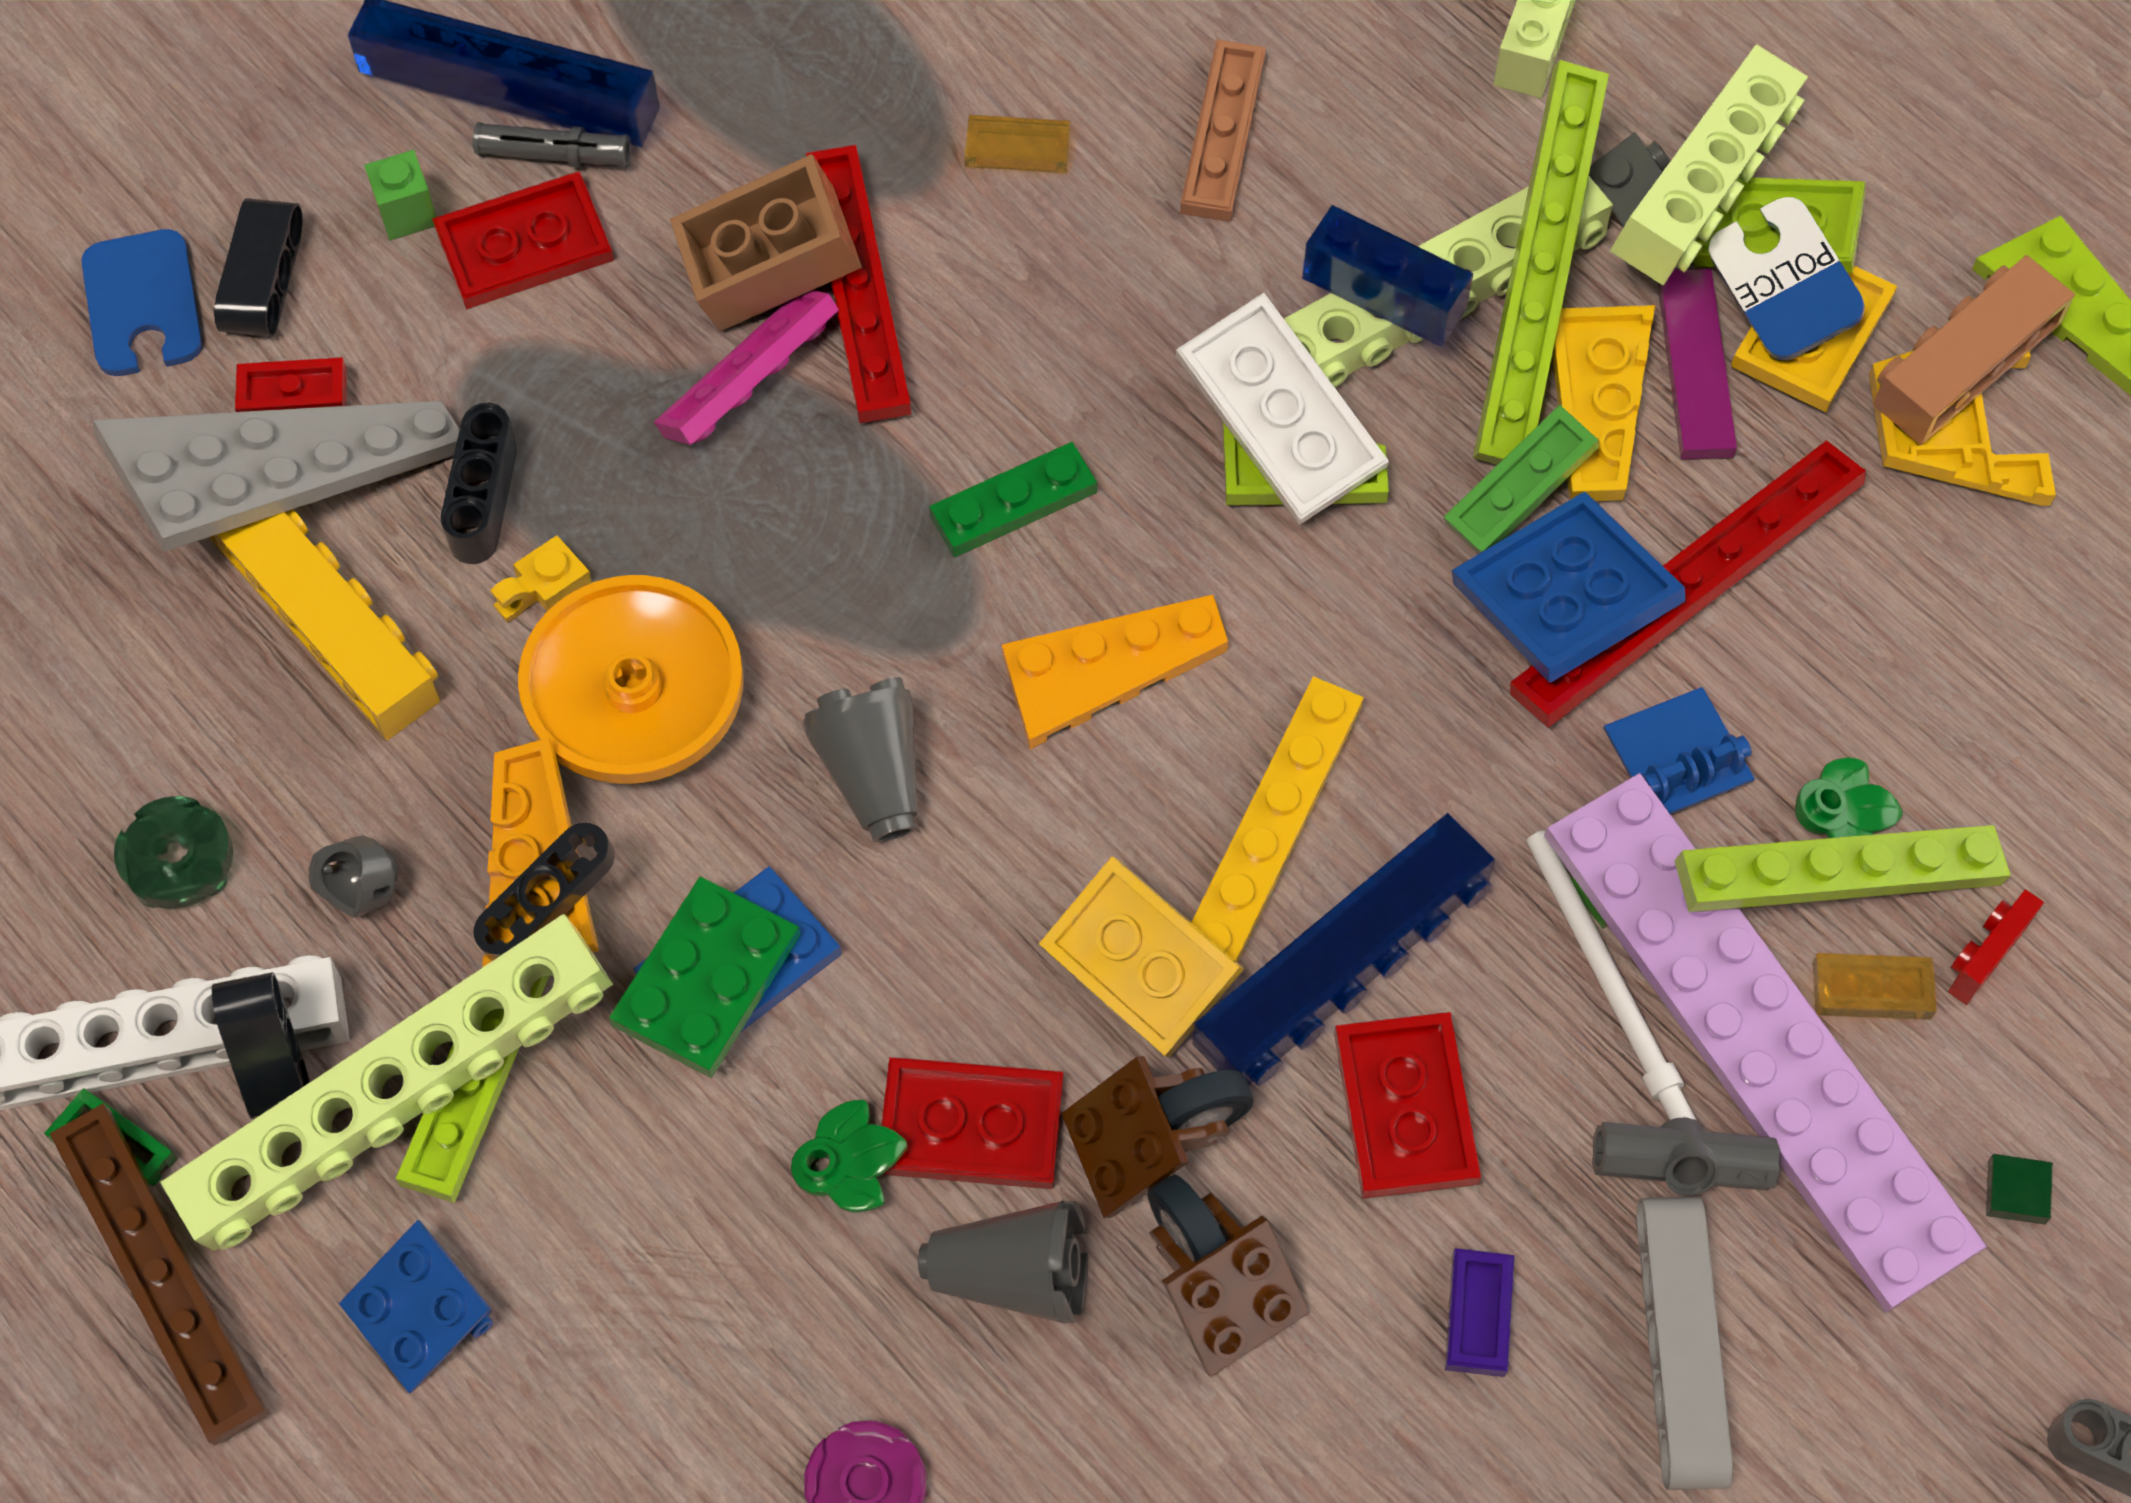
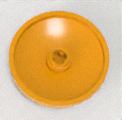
(631, 678)

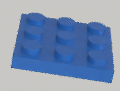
(1568, 586)

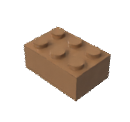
(765, 243)

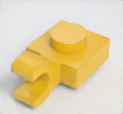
(541, 576)

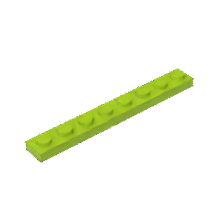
(1541, 260)

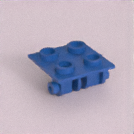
(1682, 750)
(416, 1306)

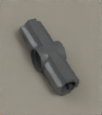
(1685, 1156)

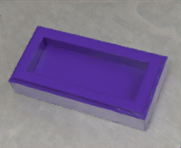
(1479, 1312)

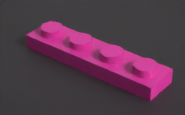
(734, 377)

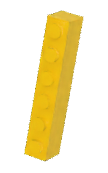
(333, 620)

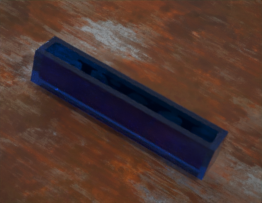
(503, 70)
(1344, 952)

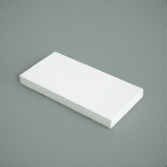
(1281, 408)

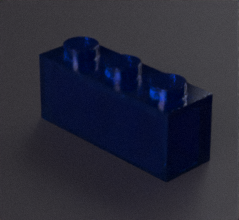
(1387, 275)

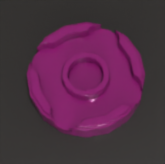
(875, 1457)

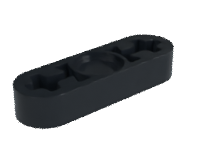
(562, 850)

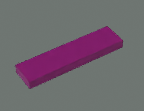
(1697, 365)

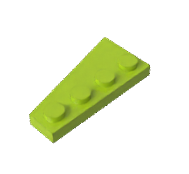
(2100, 309)

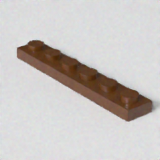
(159, 1275)

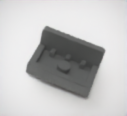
(1628, 173)

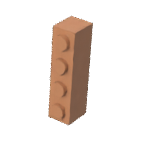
(1972, 348)

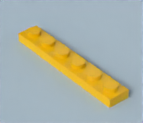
(1276, 816)

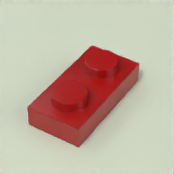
(291, 384)
(2005, 928)

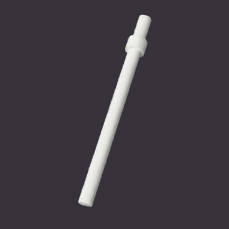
(1660, 1077)

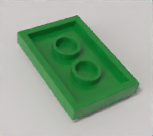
(705, 976)

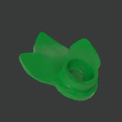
(1845, 802)
(856, 1158)

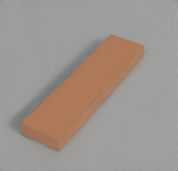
(1223, 130)

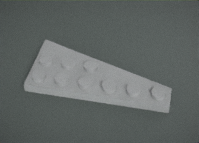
(240, 467)

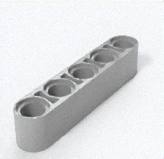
(1684, 1344)

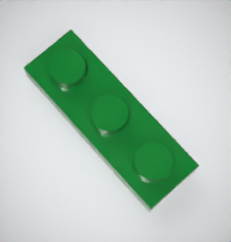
(1013, 499)

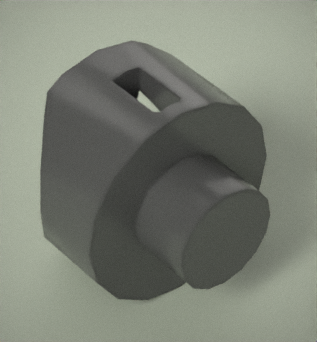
(359, 880)

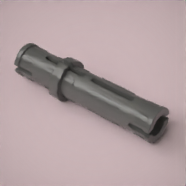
(556, 145)

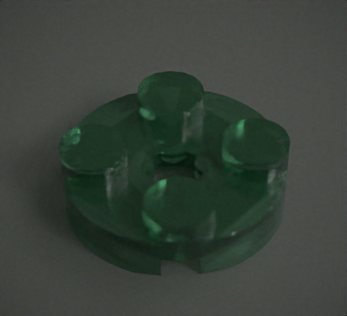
(179, 883)

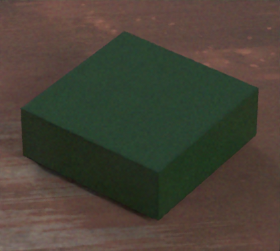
(2019, 1189)

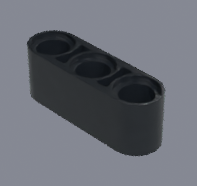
(258, 267)
(483, 504)
(259, 1040)

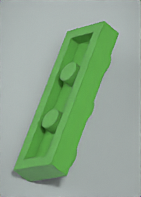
(1522, 480)

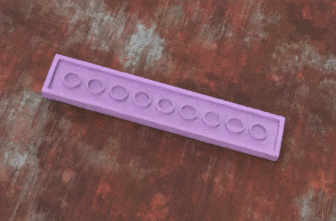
(1767, 1048)

